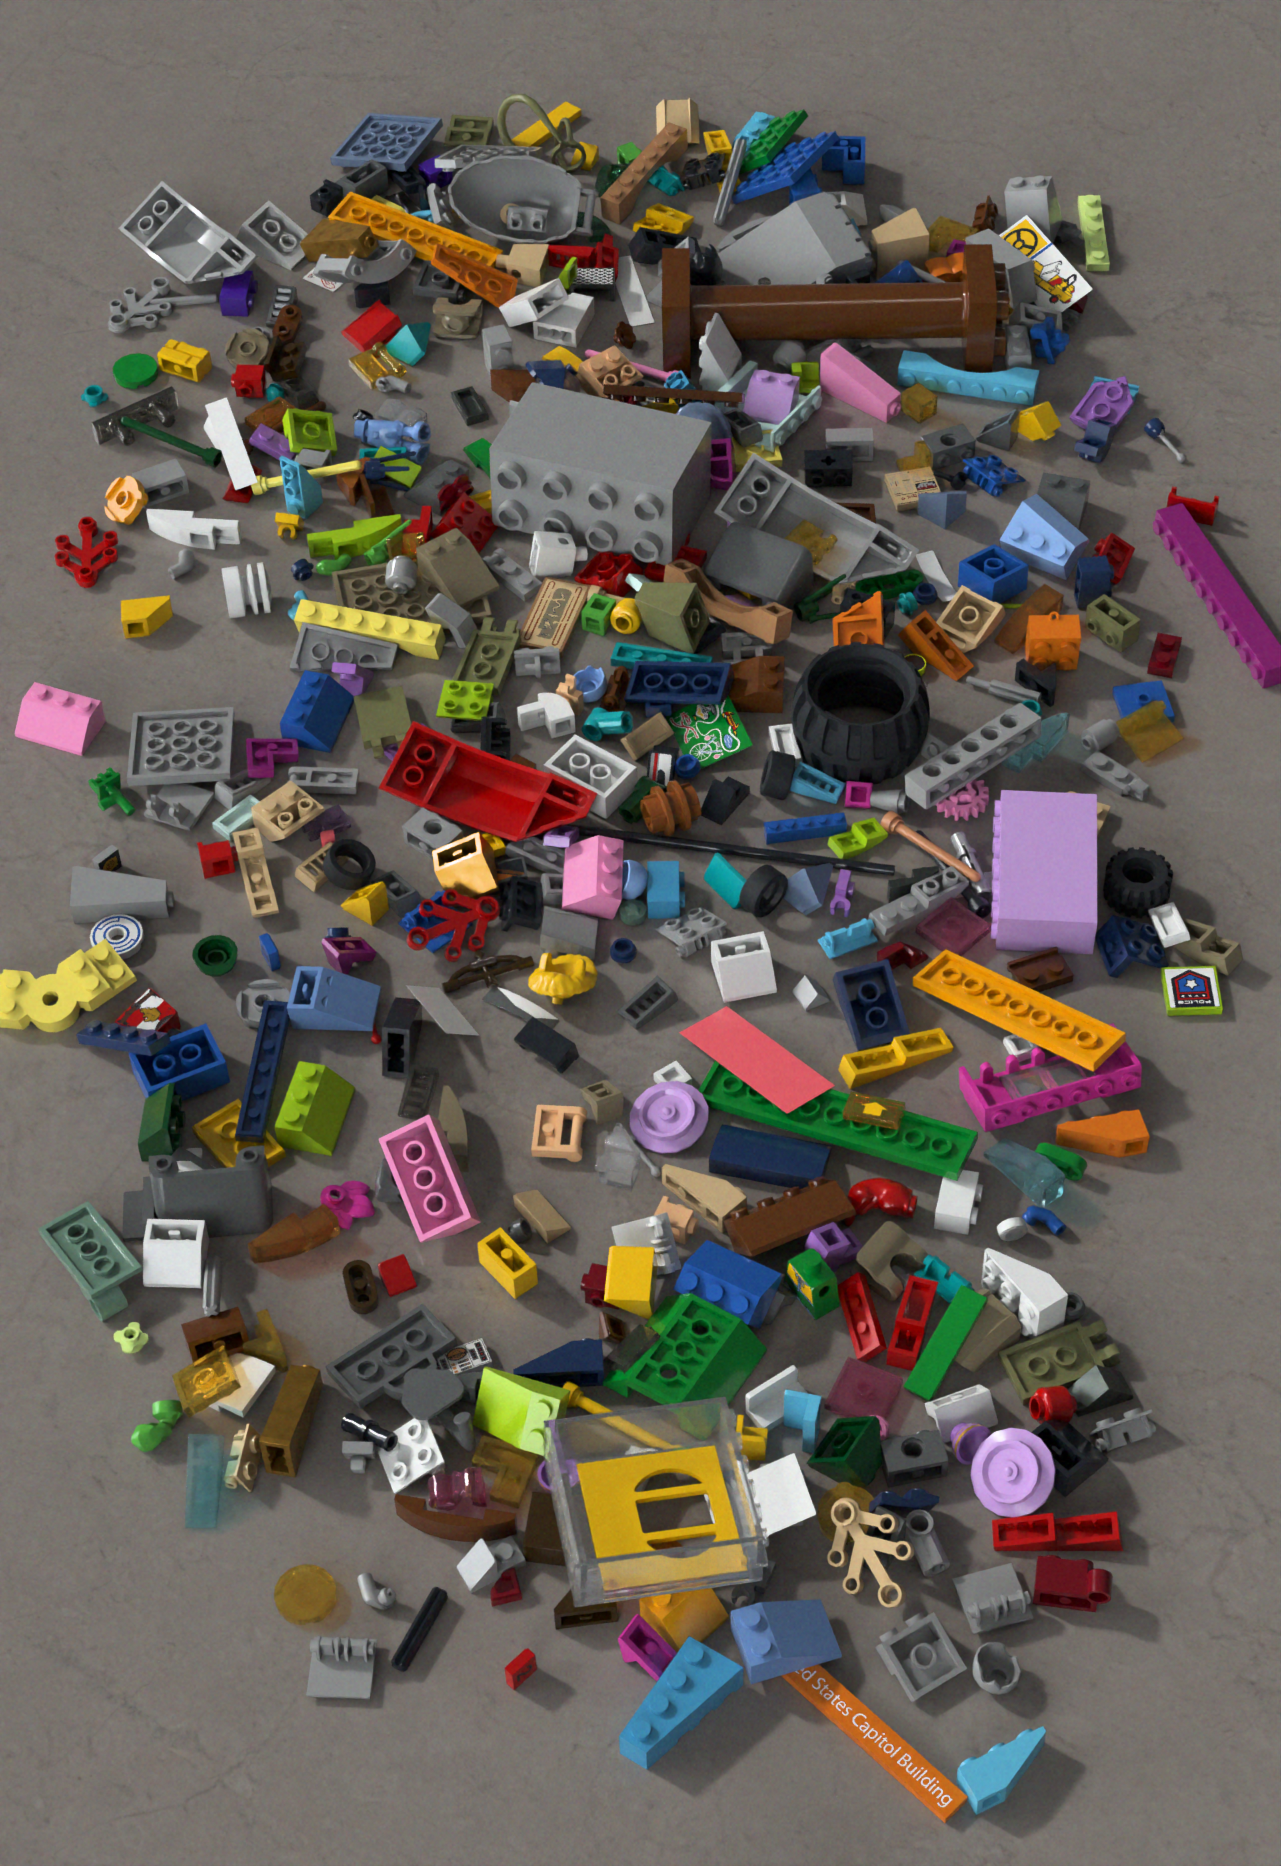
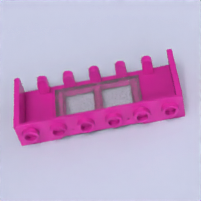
(1044, 1085)

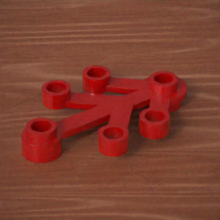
(86, 574)
(455, 921)

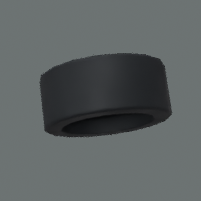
(356, 851)
(763, 891)

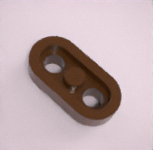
(288, 323)

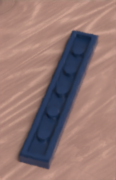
(263, 1072)

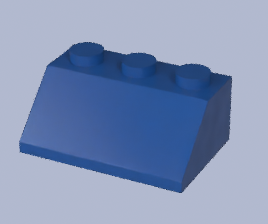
(316, 712)
(730, 1282)

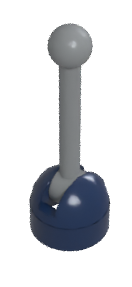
(1156, 429)

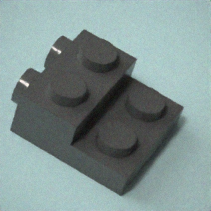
(435, 284)

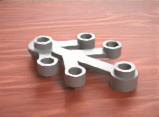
(121, 322)

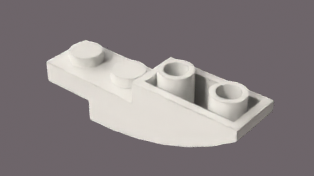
(191, 531)

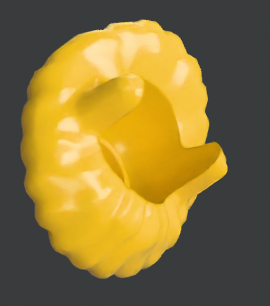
(563, 976)

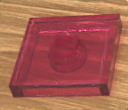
(953, 928)
(863, 1390)

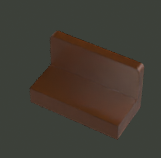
(375, 499)

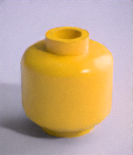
(626, 616)

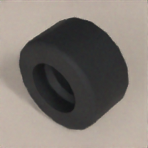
(777, 775)

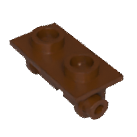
(985, 215)
(616, 689)

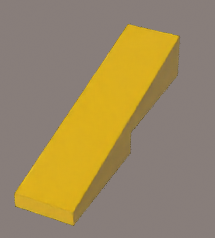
(903, 1053)

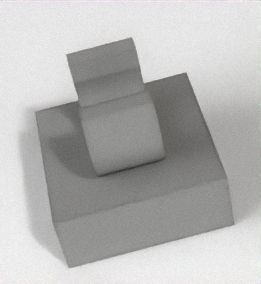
(358, 1453)

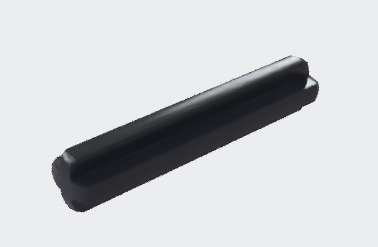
(419, 1629)

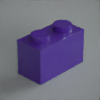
(238, 294)

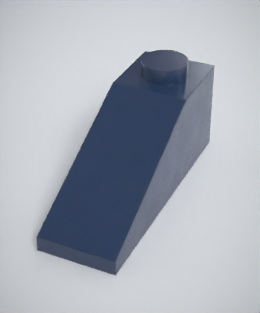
(573, 1362)

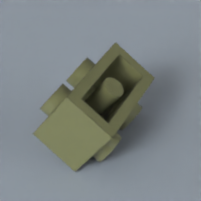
(1112, 623)

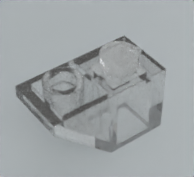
(620, 1161)

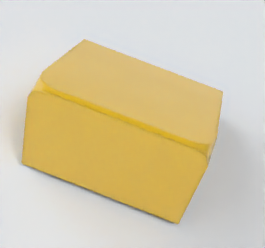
(592, 156)

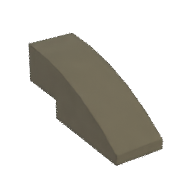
(1209, 948)
(454, 1127)

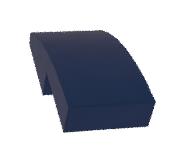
(902, 1506)

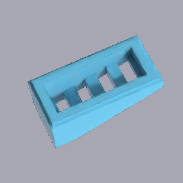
(805, 774)

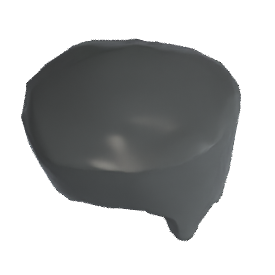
(385, 1185)

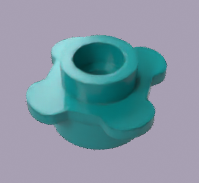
(94, 395)

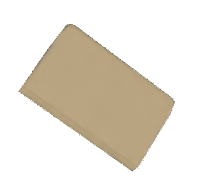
(540, 1215)

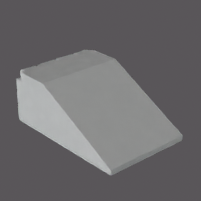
(798, 246)

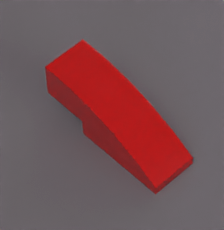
(911, 1323)

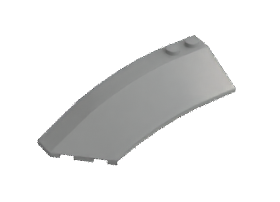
(185, 239)
(778, 503)

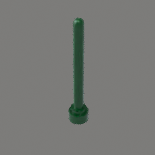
(211, 456)

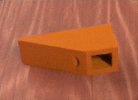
(1110, 1135)

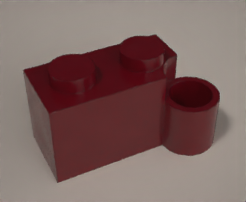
(1070, 1584)

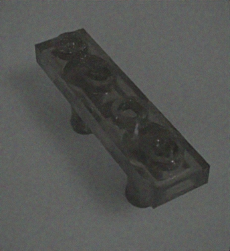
(146, 410)

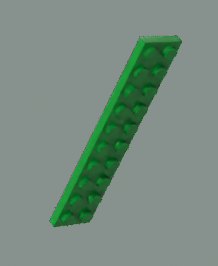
(917, 1143)

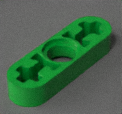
(909, 580)

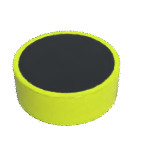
(918, 661)

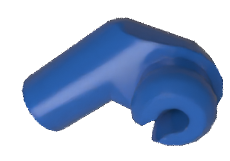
(1046, 1216)

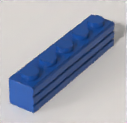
(804, 828)

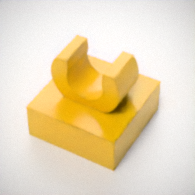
(288, 522)

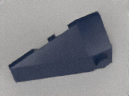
(555, 374)

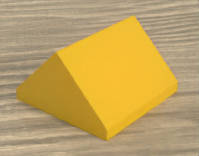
(632, 1279)

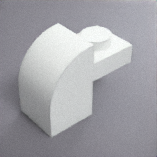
(550, 711)

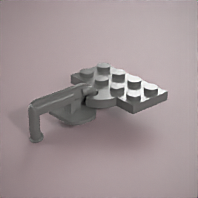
(405, 1367)

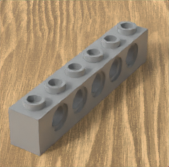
(972, 756)

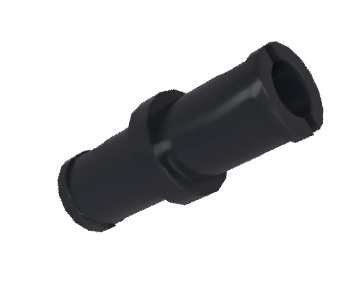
(369, 1431)

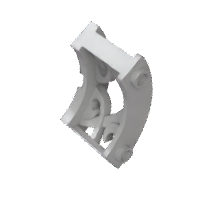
(380, 266)

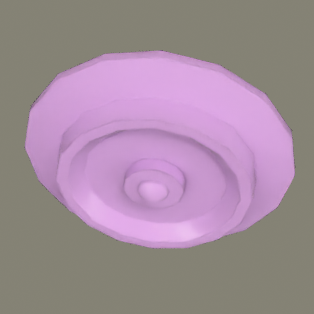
(669, 1117)
(1013, 1472)

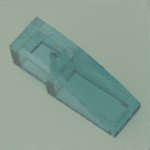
(1052, 731)

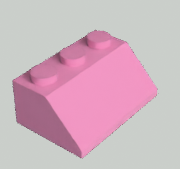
(59, 719)
(593, 877)

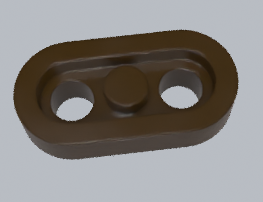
(362, 1288)

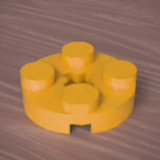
(127, 510)

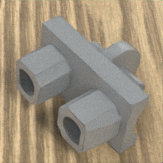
(527, 218)
(537, 661)

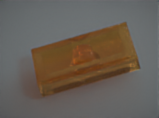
(269, 414)

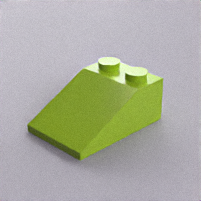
(517, 1408)

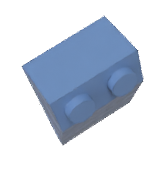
(783, 1637)

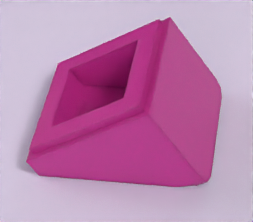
(858, 794)

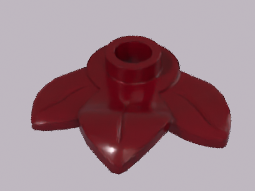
(451, 492)

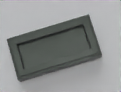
(469, 406)

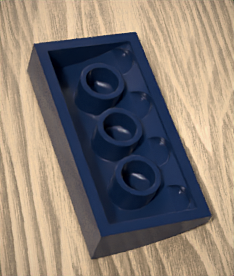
(679, 682)
(767, 1157)

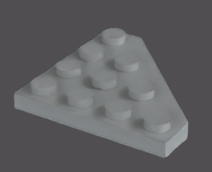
(466, 154)

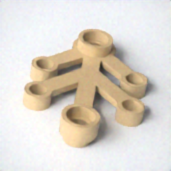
(865, 1548)

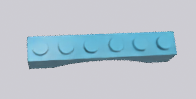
(1012, 385)

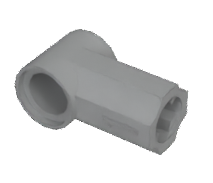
(926, 1543)

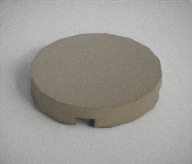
(247, 348)

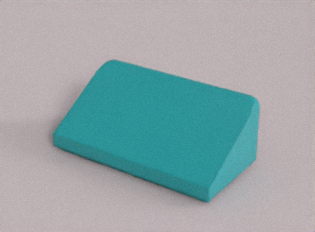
(725, 880)

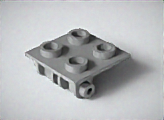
(693, 930)
(993, 1598)
(341, 1667)

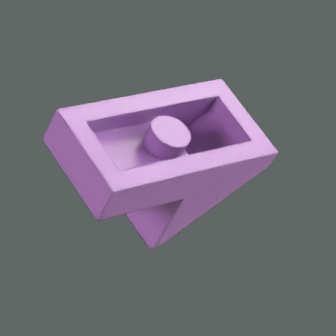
(353, 677)

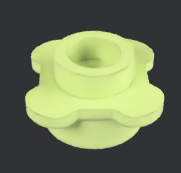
(134, 1344)

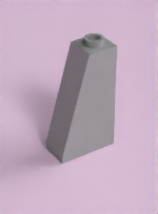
(107, 893)

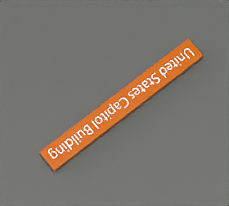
(878, 1740)

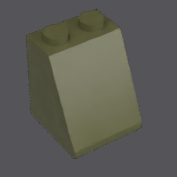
(673, 613)

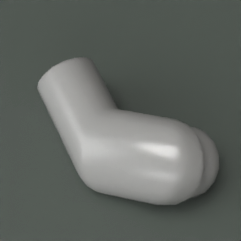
(185, 563)

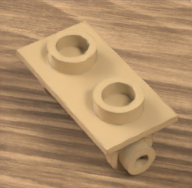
(248, 1451)

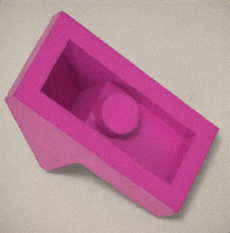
(643, 1644)

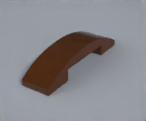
(452, 1527)

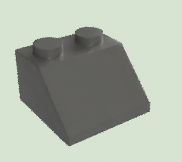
(426, 490)

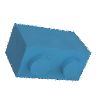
(663, 889)

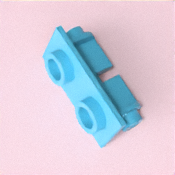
(847, 940)

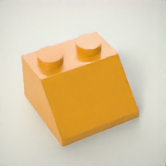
(684, 1615)

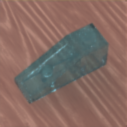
(1028, 1171)
(204, 1479)

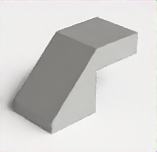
(452, 616)

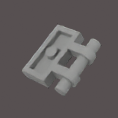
(743, 645)

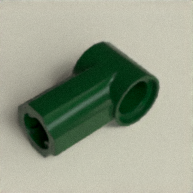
(630, 808)

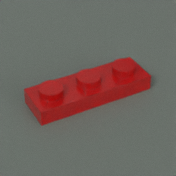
(861, 1317)

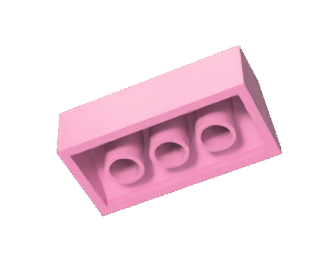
(429, 1179)

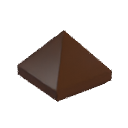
(611, 1328)

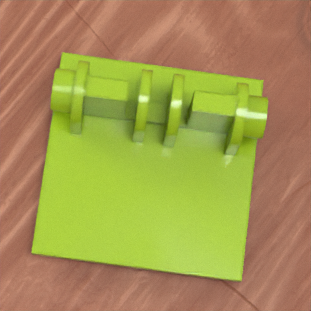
(465, 700)

